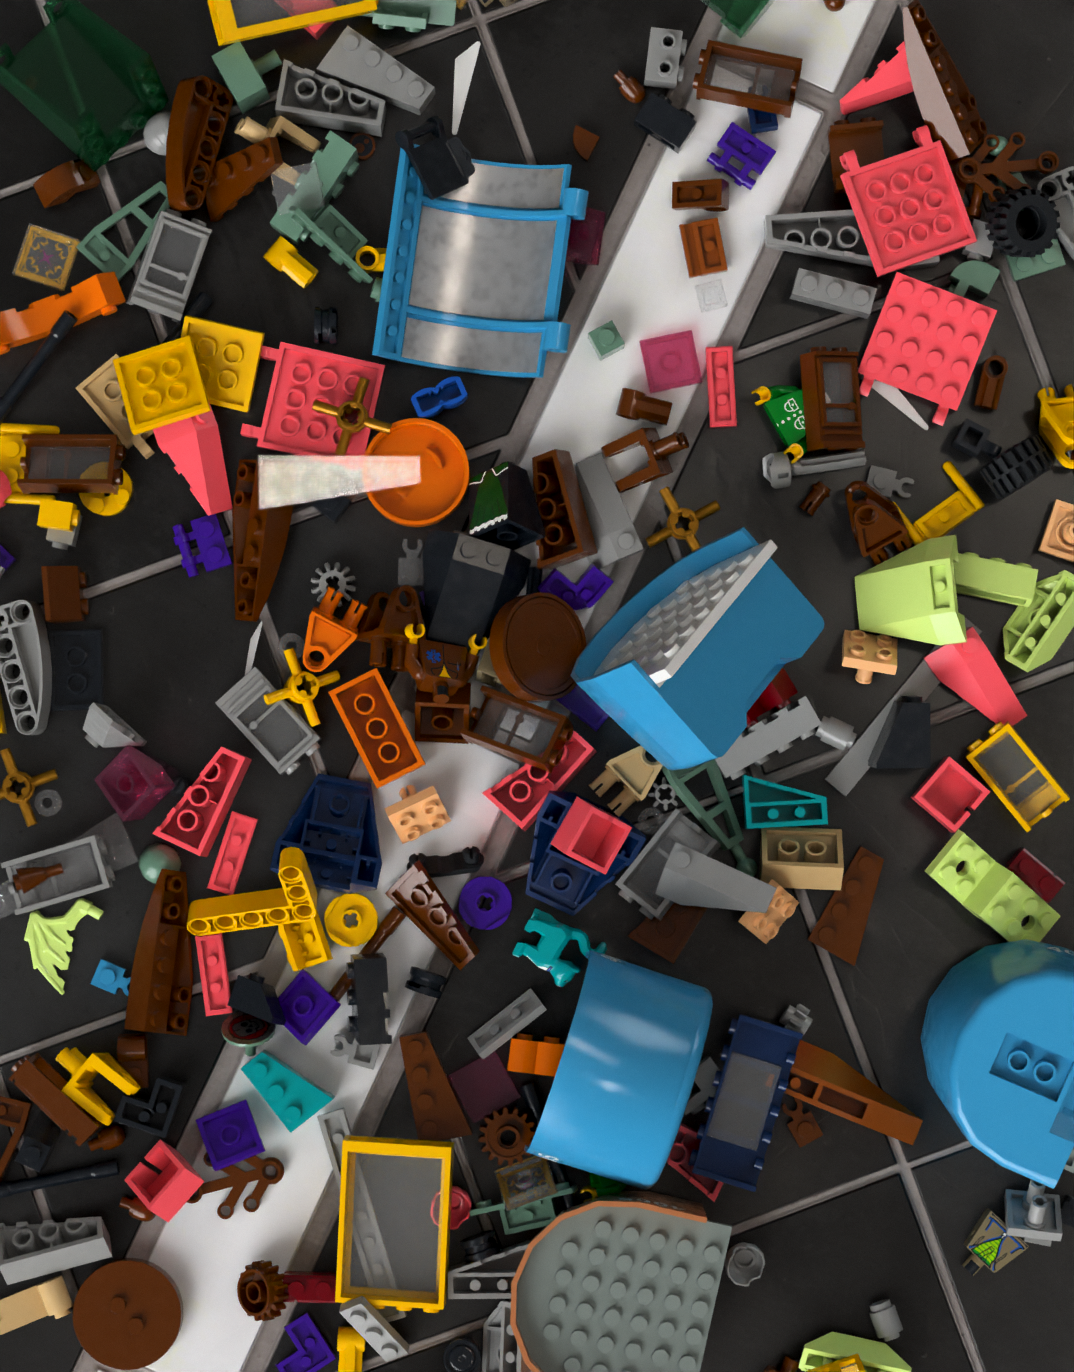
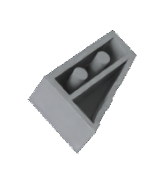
(487, 1277)

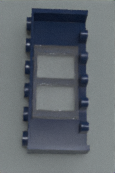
(745, 1102)

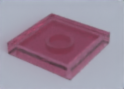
(670, 361)
(484, 1086)

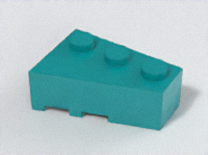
(780, 806)
(285, 1090)

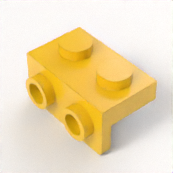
(305, 943)

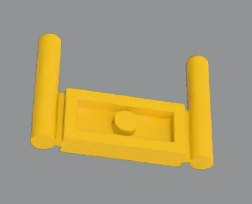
(11, 451)
(948, 513)

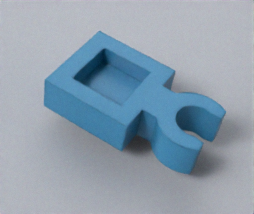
(111, 977)

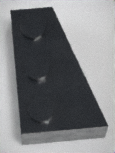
(368, 998)

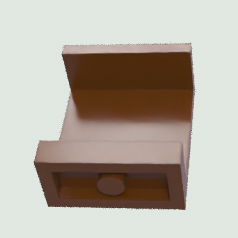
(861, 137)

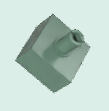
(244, 75)

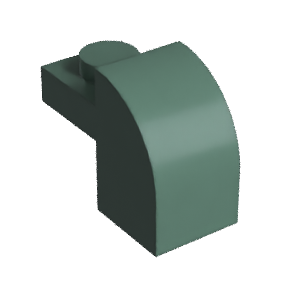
(974, 276)

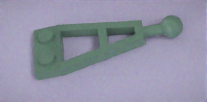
(104, 253)
(1028, 266)
(677, 778)

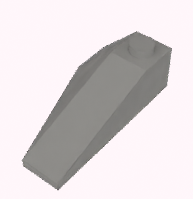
(108, 729)
(705, 882)

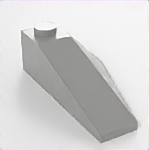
(606, 513)

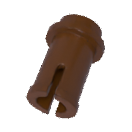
(815, 497)

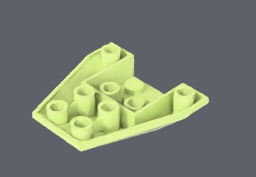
(913, 595)

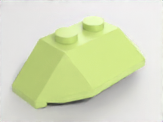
(1038, 631)
(836, 1346)

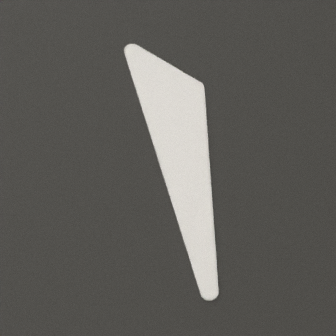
(895, 397)

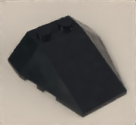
(467, 585)

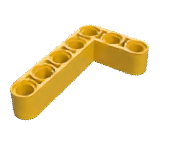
(263, 908)

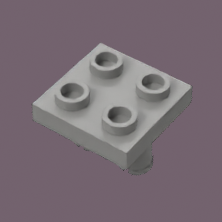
(1033, 1213)

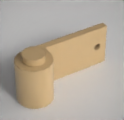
(35, 1303)

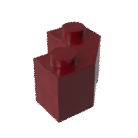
(775, 695)

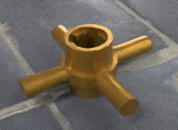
(348, 407)
(677, 512)
(28, 791)

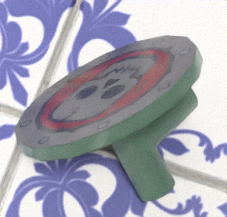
(247, 1031)

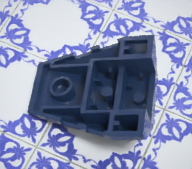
(336, 835)
(560, 878)

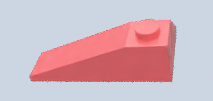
(889, 82)
(198, 455)
(976, 678)

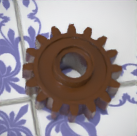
(504, 1121)
(262, 1290)

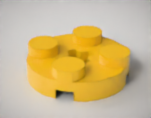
(111, 504)
(350, 904)

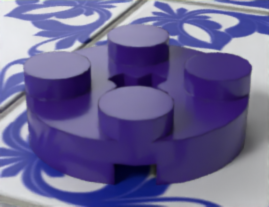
(470, 899)

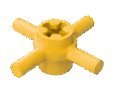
(310, 683)

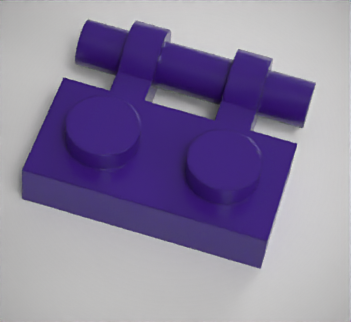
(744, 148)
(210, 543)

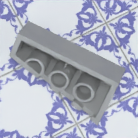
(51, 1247)

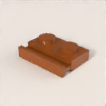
(703, 247)

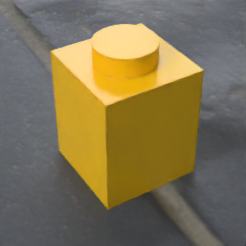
(58, 515)

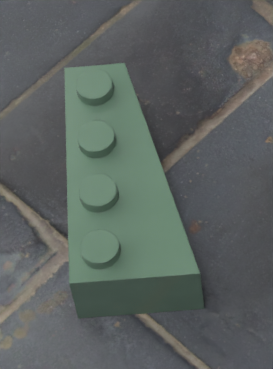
(334, 165)

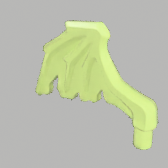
(51, 941)

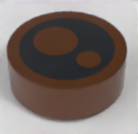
(364, 144)

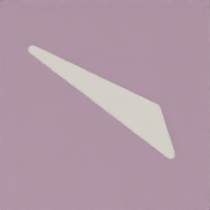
(462, 78)
(252, 648)

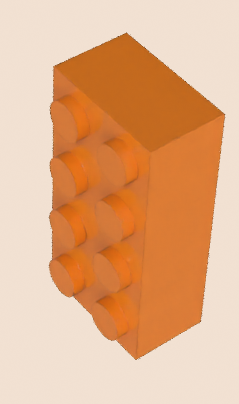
(377, 728)

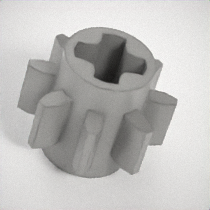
(656, 794)
(796, 1018)

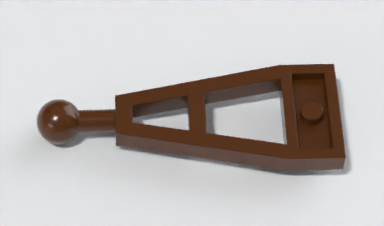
(15, 1115)

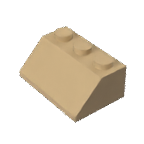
(802, 857)

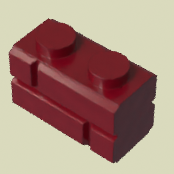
(1035, 874)
(310, 1286)

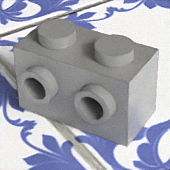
(664, 58)

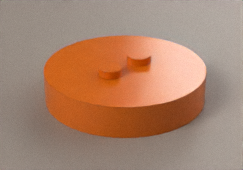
(442, 473)

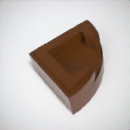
(584, 142)

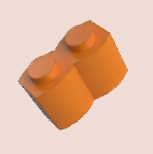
(534, 1056)

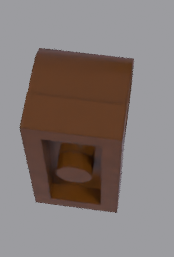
(701, 194)
(133, 1056)

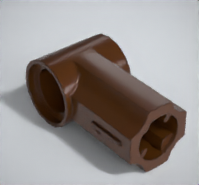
(990, 385)
(637, 406)

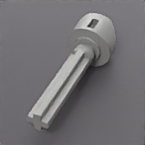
(782, 469)

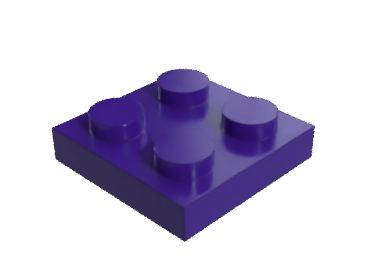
(306, 1006)
(230, 1135)

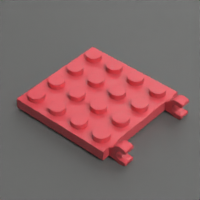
(907, 205)
(926, 343)
(299, 380)

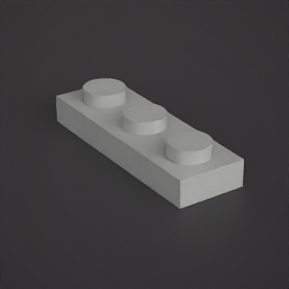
(506, 1023)
(374, 1328)

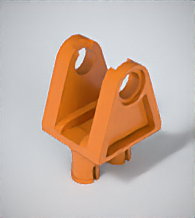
(329, 633)

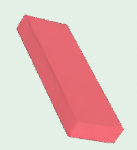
(721, 386)
(232, 853)
(214, 974)

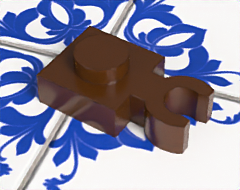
(803, 1126)

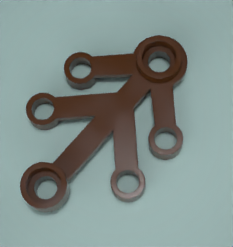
(1001, 166)
(239, 1179)

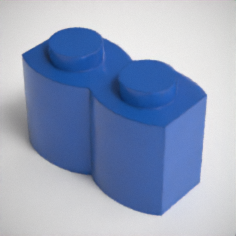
(446, 395)

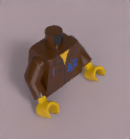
(438, 665)

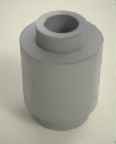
(836, 733)
(885, 1320)

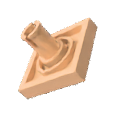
(1059, 532)
(869, 654)
(417, 813)
(766, 925)

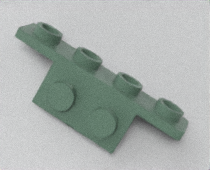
(413, 13)
(337, 235)
(528, 1216)

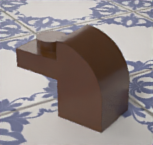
(64, 181)

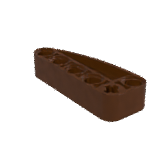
(194, 139)

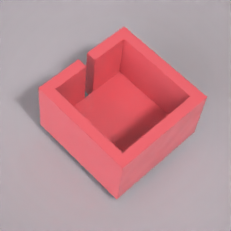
(948, 793)
(591, 835)
(168, 1191)

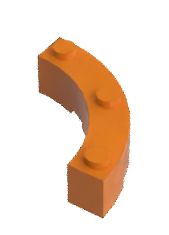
(87, 300)

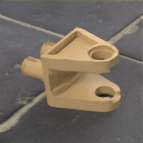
(276, 127)
(635, 774)

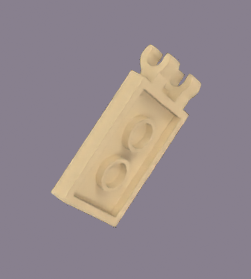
(105, 397)

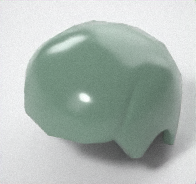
(158, 857)

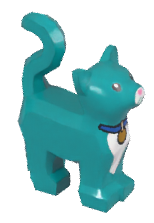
(551, 944)

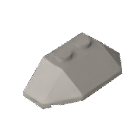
(499, 1344)

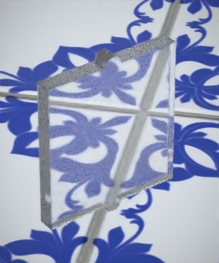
(297, 187)

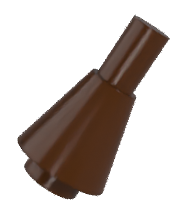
(31, 877)

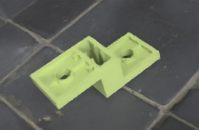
(991, 891)

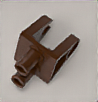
(657, 450)
(875, 522)
(387, 627)

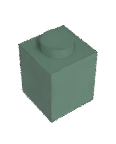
(606, 340)

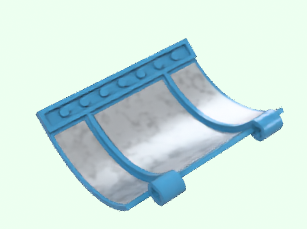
(478, 270)

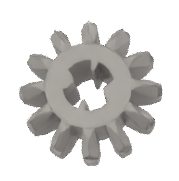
(342, 583)

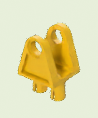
(1057, 423)
(84, 1071)

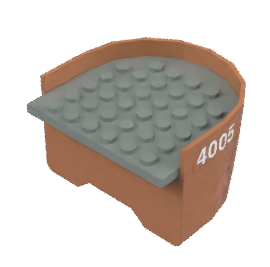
(620, 1286)

